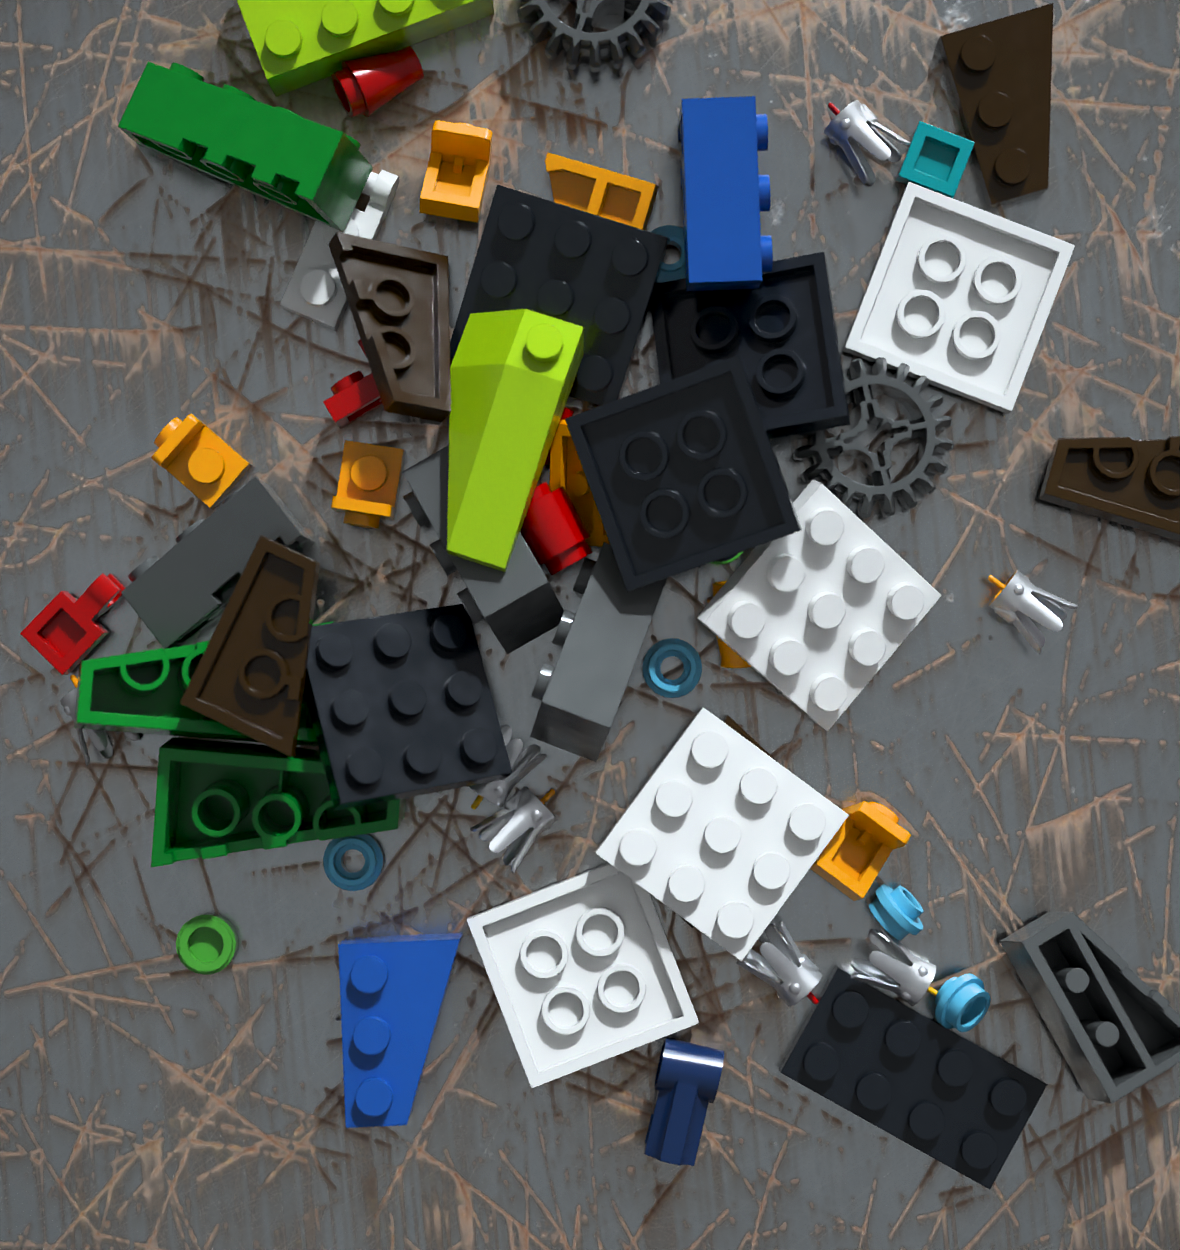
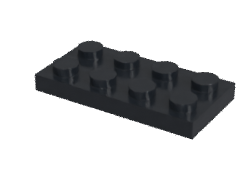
(912, 1077)

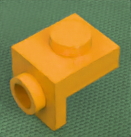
(456, 171)
(860, 848)

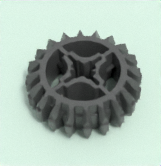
(581, 39)
(878, 467)

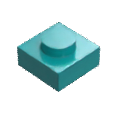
(935, 159)

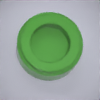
(207, 943)

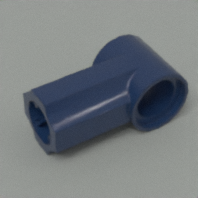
(684, 1085)

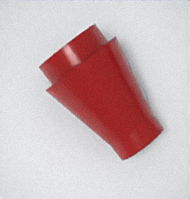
(374, 80)

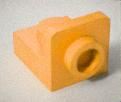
(199, 459)
(368, 484)

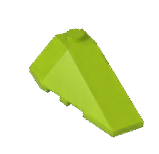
(504, 414)

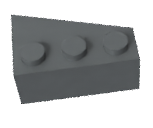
(199, 574)
(513, 602)
(596, 658)
(1095, 1006)

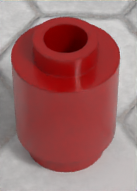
(554, 529)

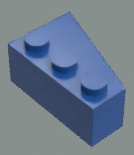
(723, 193)
(388, 1020)

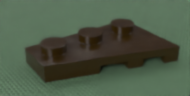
(1004, 100)
(402, 321)
(1118, 481)
(260, 649)

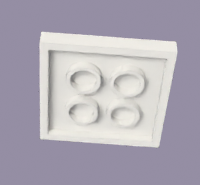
(959, 297)
(820, 607)
(721, 833)
(581, 972)

